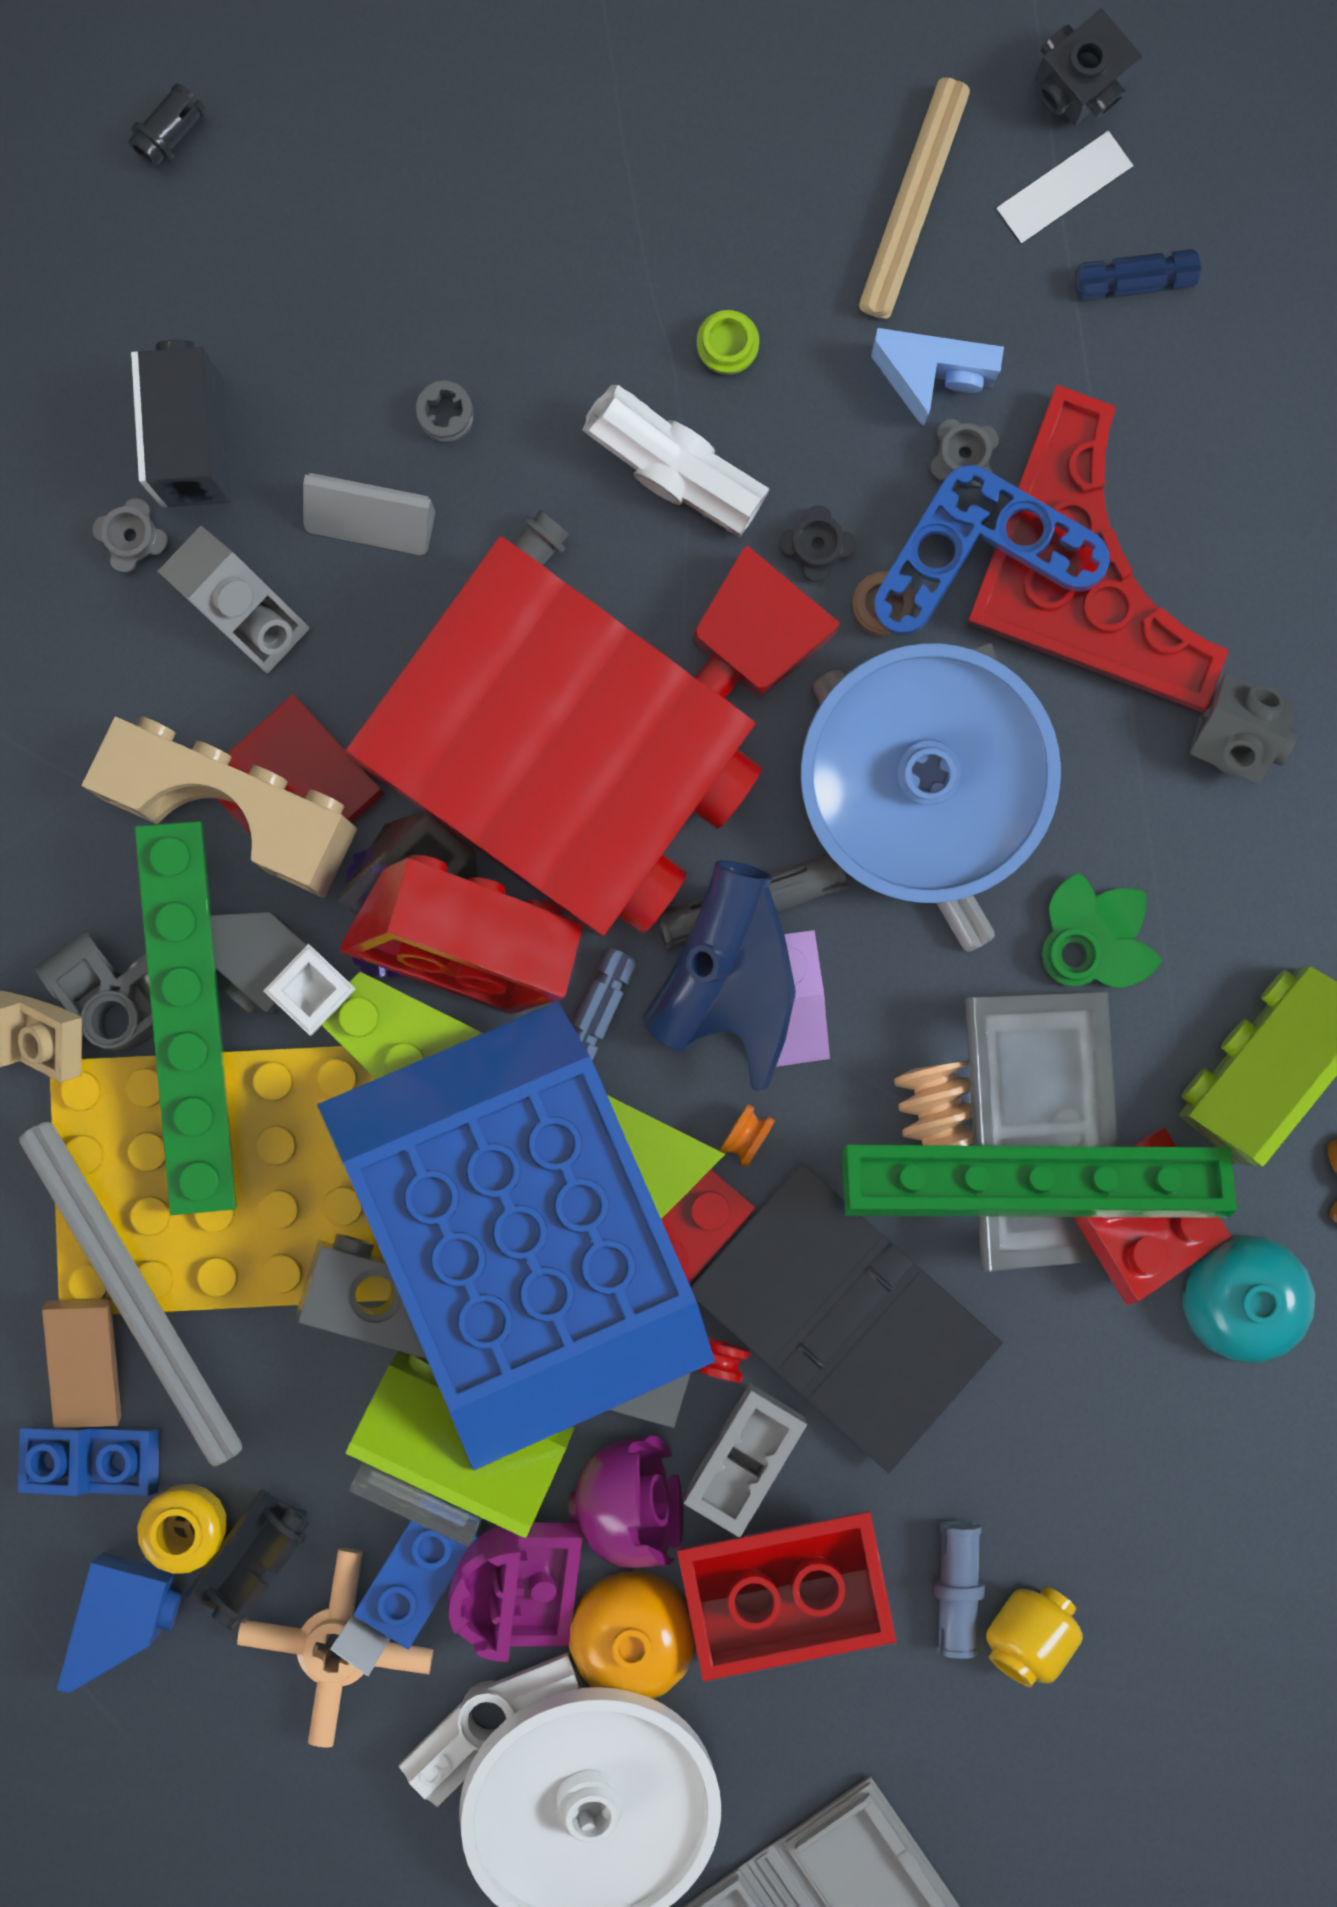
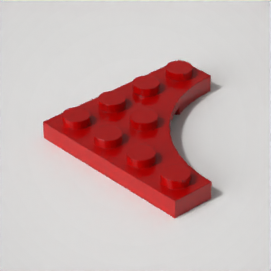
(1109, 626)

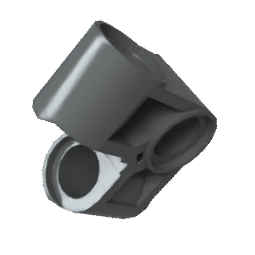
(90, 986)

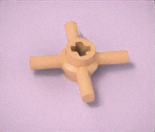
(315, 1658)

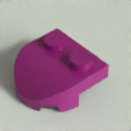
(516, 1589)

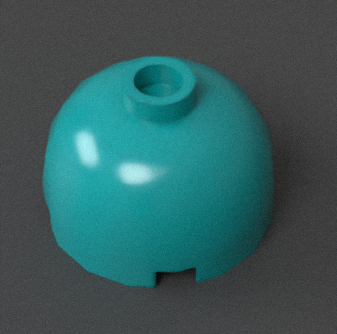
(1249, 1299)

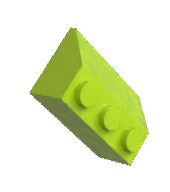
(1270, 1069)
(416, 1441)

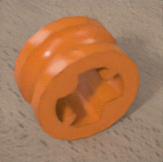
(747, 1135)

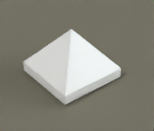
(309, 990)

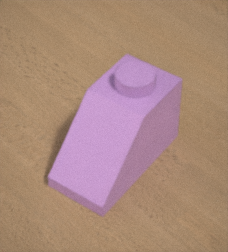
(808, 1024)

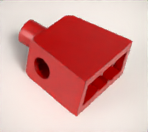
(758, 629)

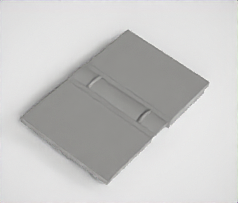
(839, 1857)

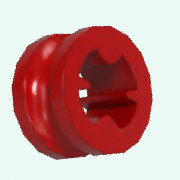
(727, 1361)

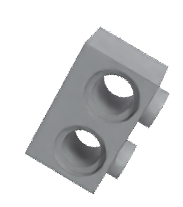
(744, 1460)

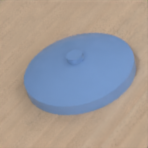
(930, 772)

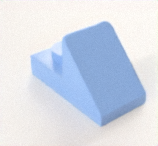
(916, 360)

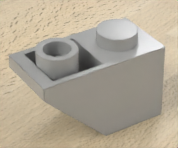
(234, 599)

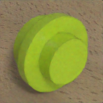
(727, 342)

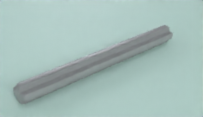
(130, 1293)

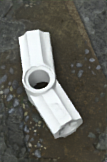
(674, 460)
(447, 1752)

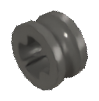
(431, 398)

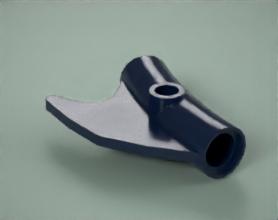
(731, 973)

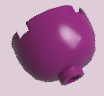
(628, 1505)

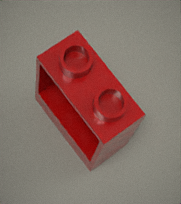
(558, 743)

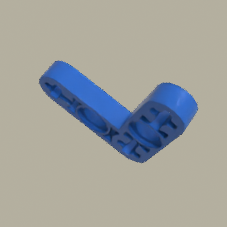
(965, 530)

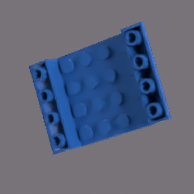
(518, 1233)

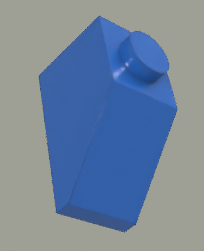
(117, 1617)

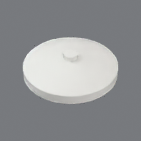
(590, 1804)

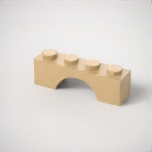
(153, 776)

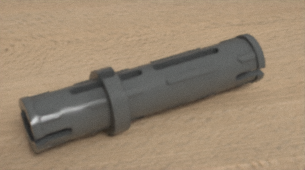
(788, 889)

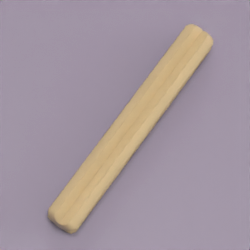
(914, 198)

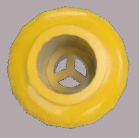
(161, 1534)
(1034, 1636)

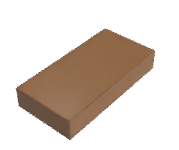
(81, 1363)

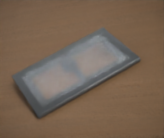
(1039, 1081)

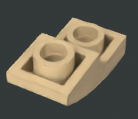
(40, 1036)

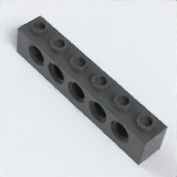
(331, 1305)

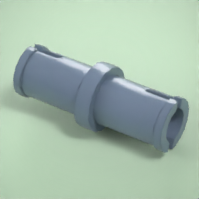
(959, 1589)

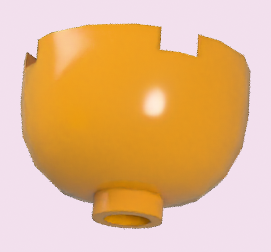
(632, 1633)

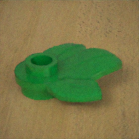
(1104, 931)

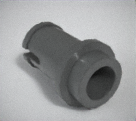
(541, 537)

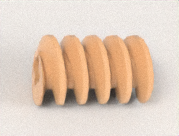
(937, 1104)

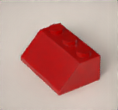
(465, 936)
(786, 1595)

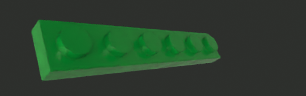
(186, 1017)
(1037, 1181)

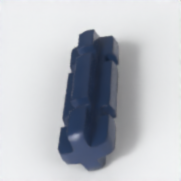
(1138, 274)

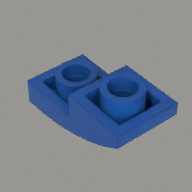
(88, 1460)

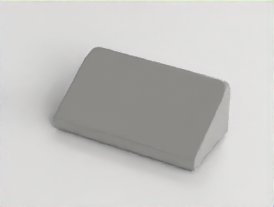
(367, 514)

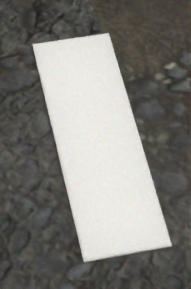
(1064, 186)
(360, 1645)

